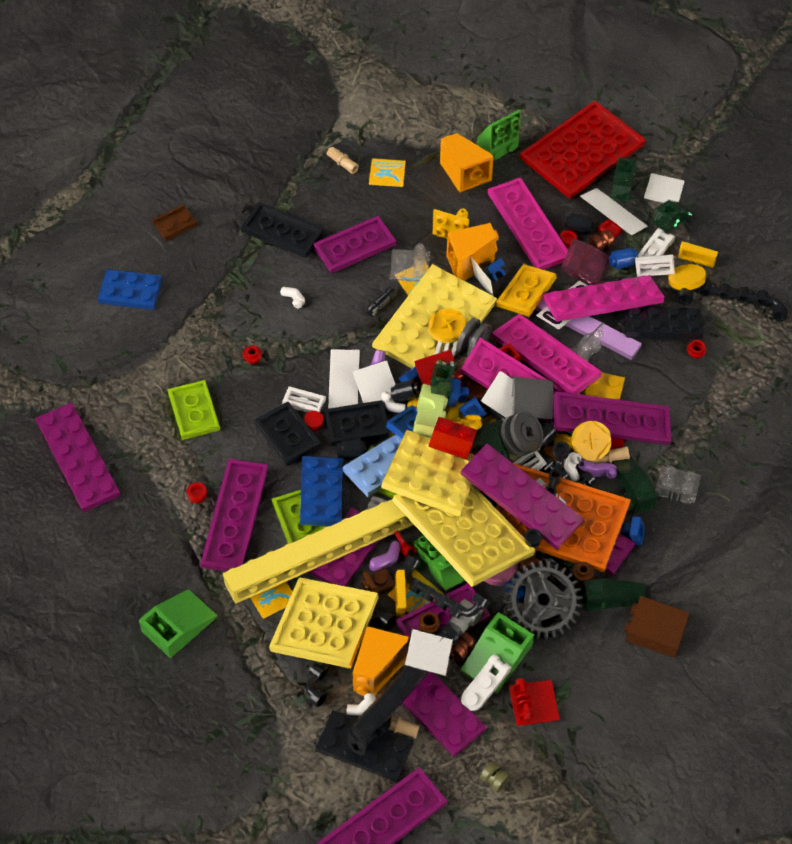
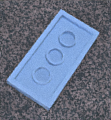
(371, 468)

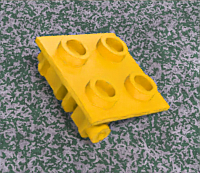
(445, 222)

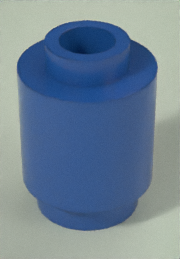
(623, 258)

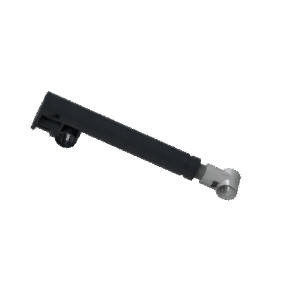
(378, 717)

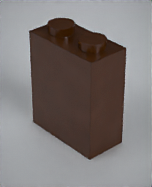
(656, 626)

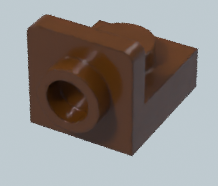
(377, 582)

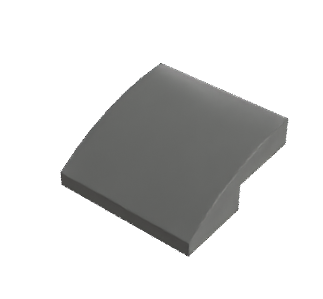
(533, 397)

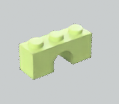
(429, 408)

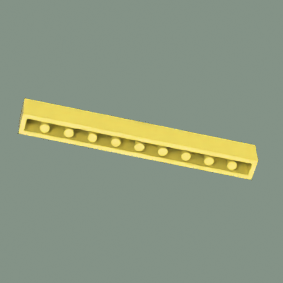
(314, 550)

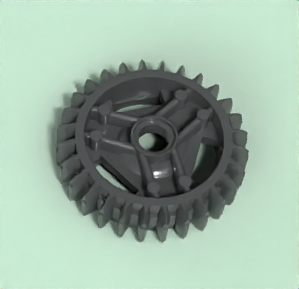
(532, 612)

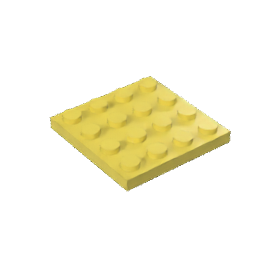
(428, 475)
(324, 622)

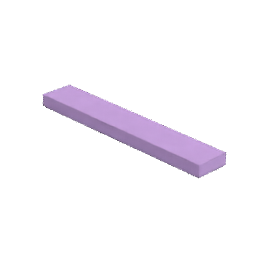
(611, 338)

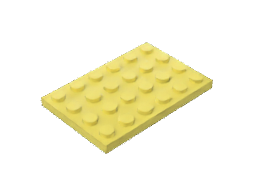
(407, 332)
(475, 542)

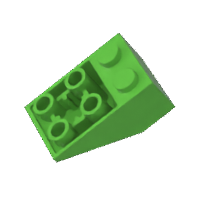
(501, 135)
(436, 563)
(176, 622)
(504, 639)

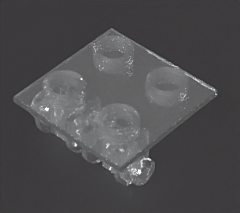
(409, 264)
(589, 343)
(679, 482)

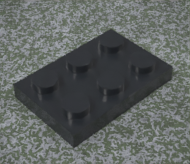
(357, 420)
(287, 433)

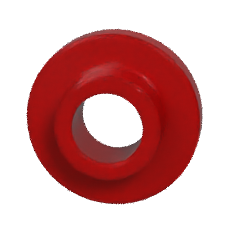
(696, 345)
(252, 358)

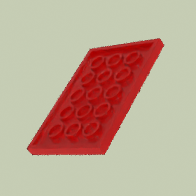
(582, 149)

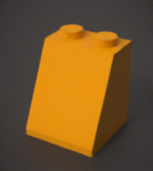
(465, 162)
(472, 242)
(378, 660)

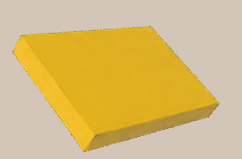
(526, 290)

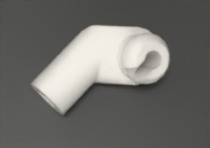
(298, 299)
(389, 403)
(570, 466)
(359, 709)

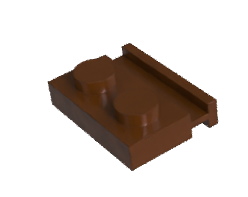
(174, 222)

